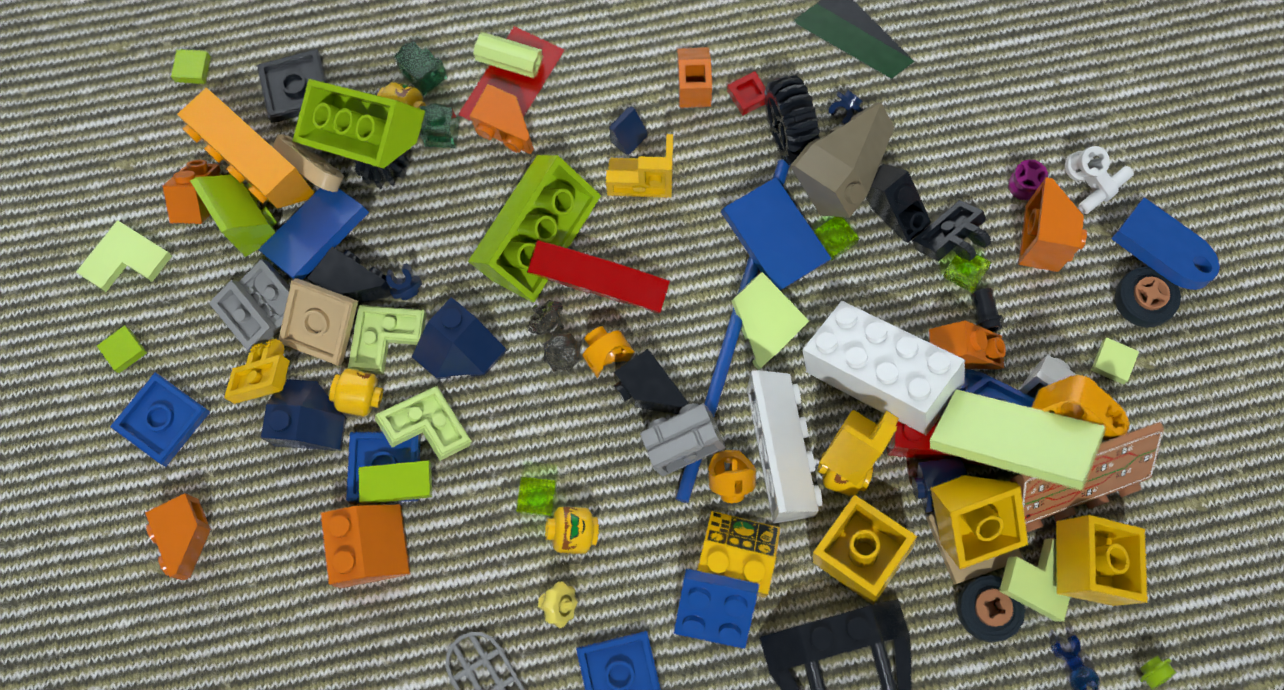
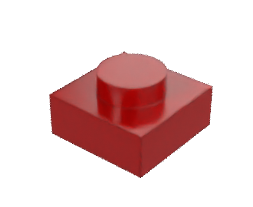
(747, 93)

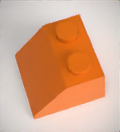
(1051, 229)
(364, 544)

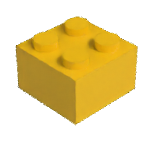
(864, 549)
(1101, 561)

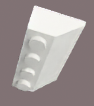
(782, 446)

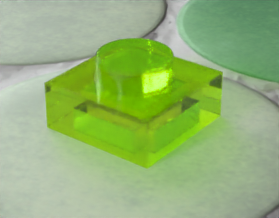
(836, 236)
(967, 273)
(536, 497)

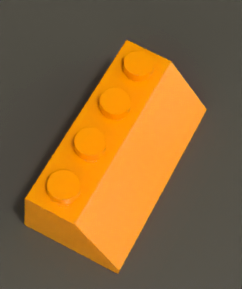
(244, 150)

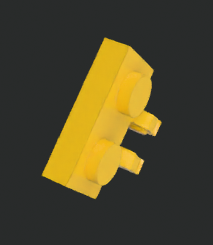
(261, 374)

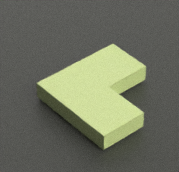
(121, 249)
(376, 329)
(428, 415)
(1036, 585)

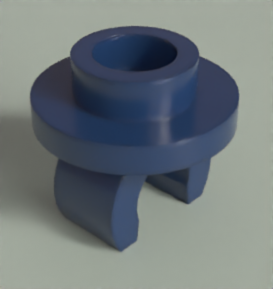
(849, 102)
(405, 287)

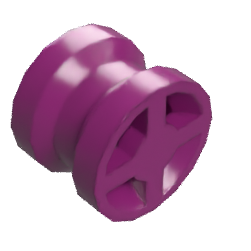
(1029, 171)

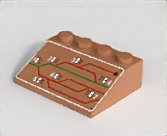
(1116, 468)

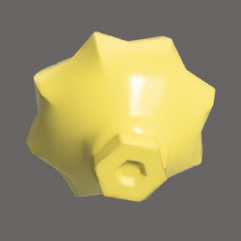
(558, 604)

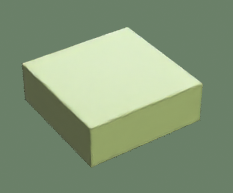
(1115, 361)

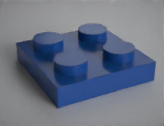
(716, 608)

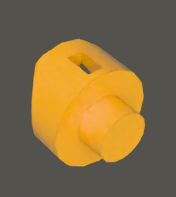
(606, 349)
(735, 482)

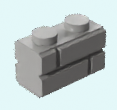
(682, 439)

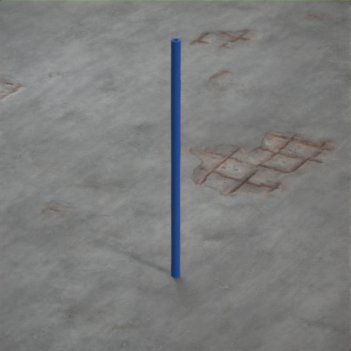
(724, 359)

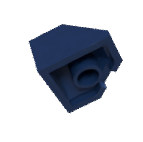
(457, 344)
(303, 418)

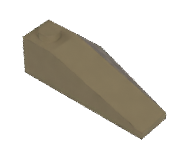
(844, 163)

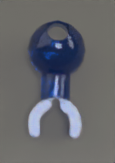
(1080, 674)

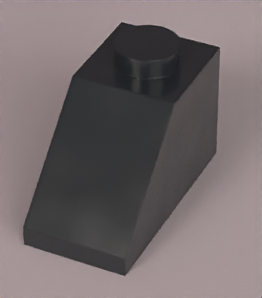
(648, 385)

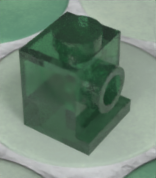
(420, 67)
(439, 119)

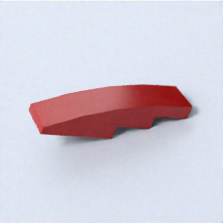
(598, 276)

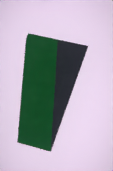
(855, 33)

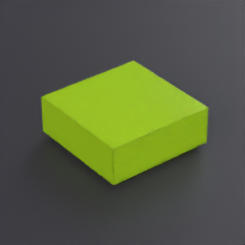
(191, 66)
(121, 349)

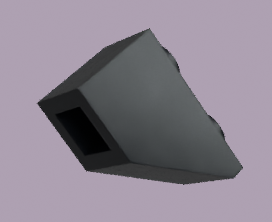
(898, 202)
(346, 276)

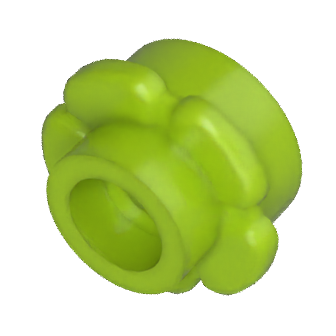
(1157, 672)

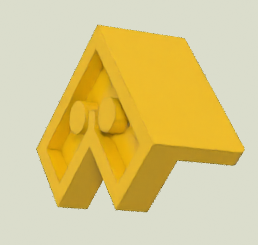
(642, 175)
(858, 445)

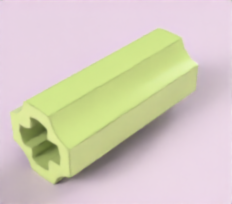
(507, 54)

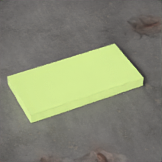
(1018, 438)

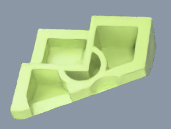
(766, 318)

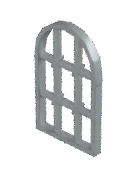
(485, 657)

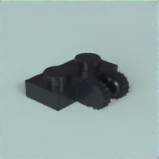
(950, 230)

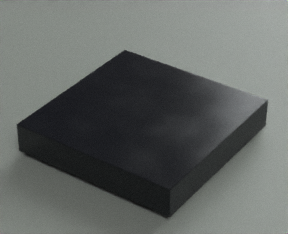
(286, 82)

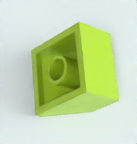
(236, 211)

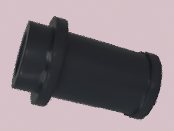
(986, 310)

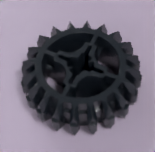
(790, 116)

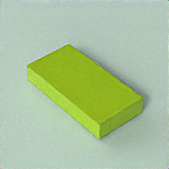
(395, 482)

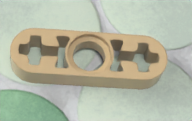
(309, 163)

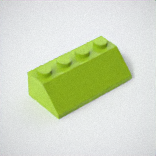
(356, 124)
(544, 207)

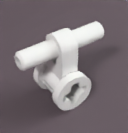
(1095, 174)

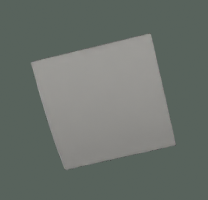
(254, 304)

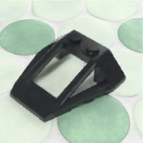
(838, 635)

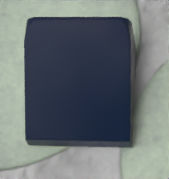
(627, 131)

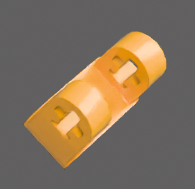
(1083, 400)

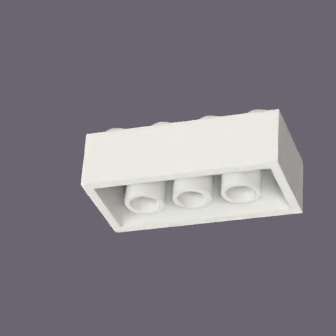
(884, 366)

